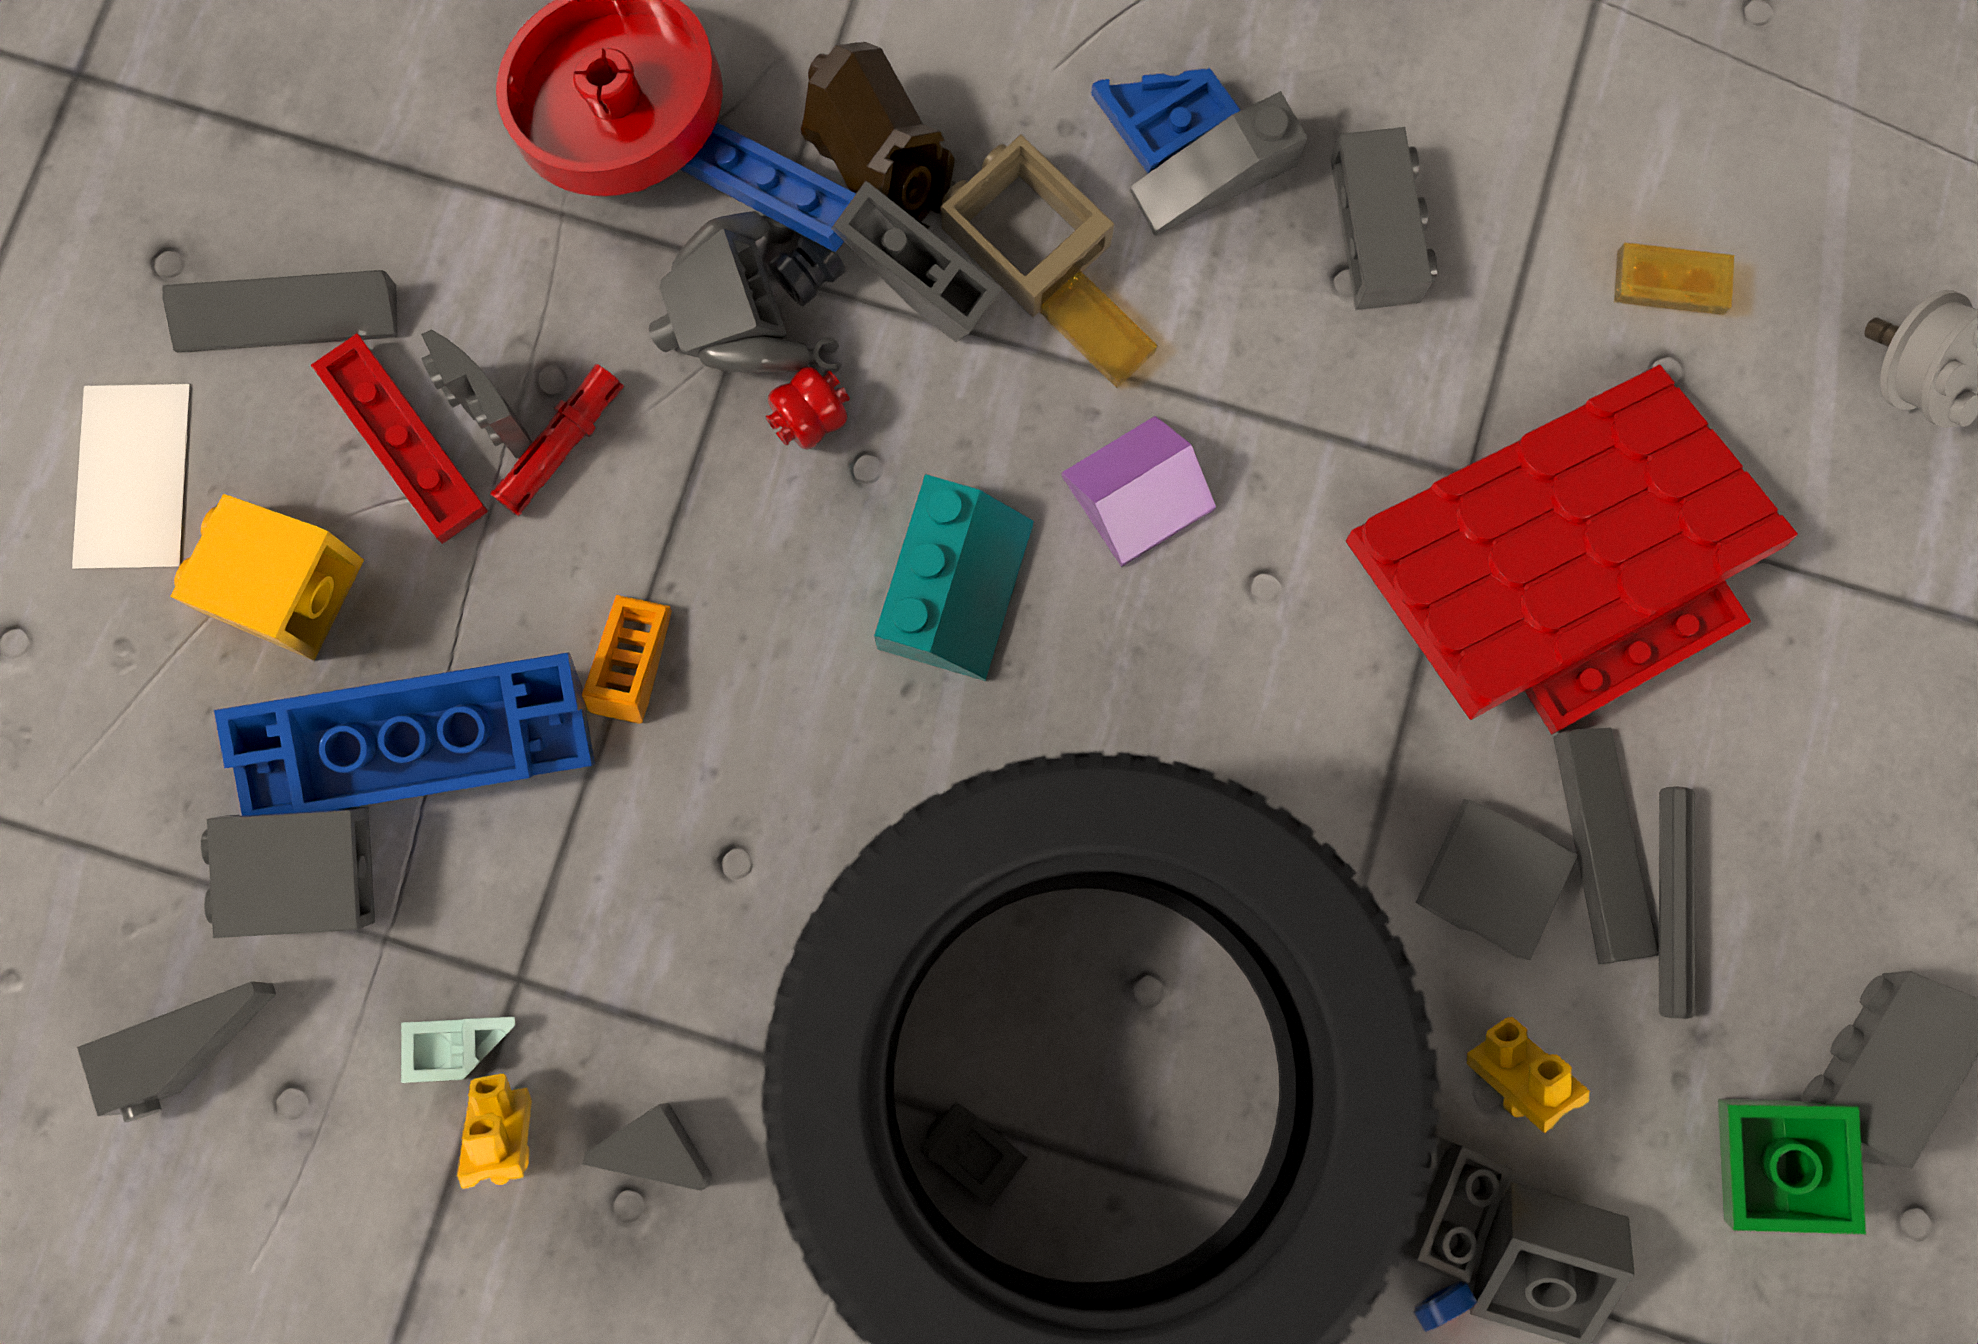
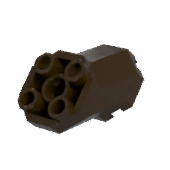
(872, 131)

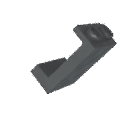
(289, 872)

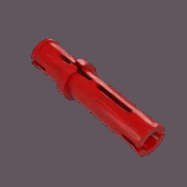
(556, 441)

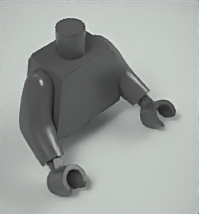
(724, 303)

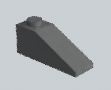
(1222, 164)
(916, 263)
(163, 1055)

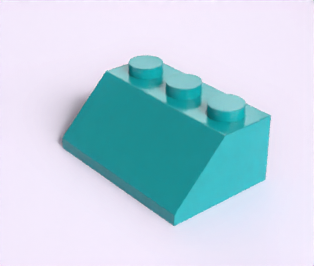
(953, 579)

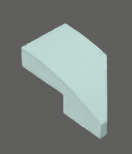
(448, 1047)

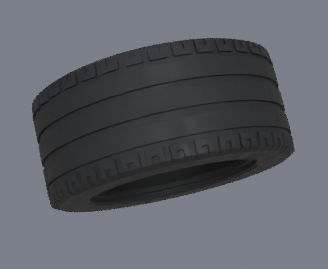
(1314, 945)

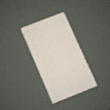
(131, 476)

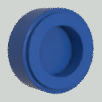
(1444, 1305)

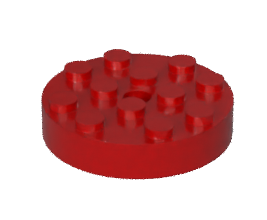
(609, 93)

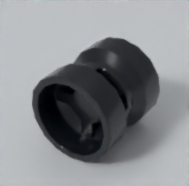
(806, 269)

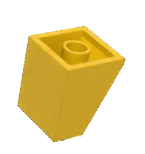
(267, 575)

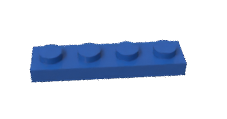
(771, 184)

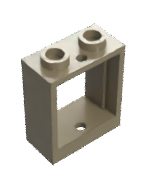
(1075, 253)

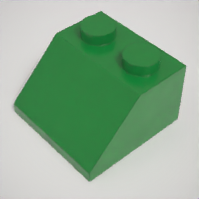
(1791, 1166)

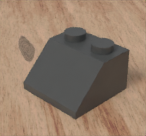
(1552, 1265)

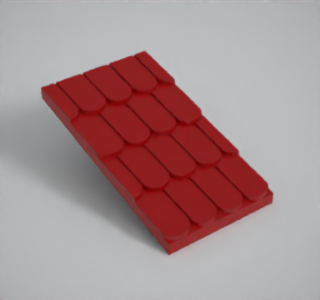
(1567, 540)

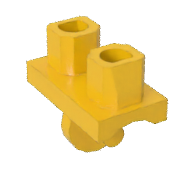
(1526, 1076)
(494, 1132)

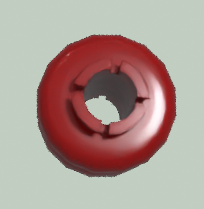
(807, 408)

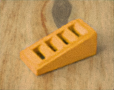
(620, 704)

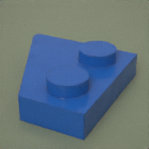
(1164, 111)

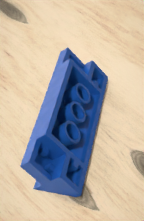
(407, 737)

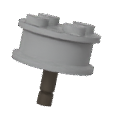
(1932, 359)

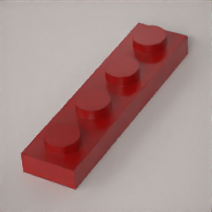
(399, 438)
(1637, 657)

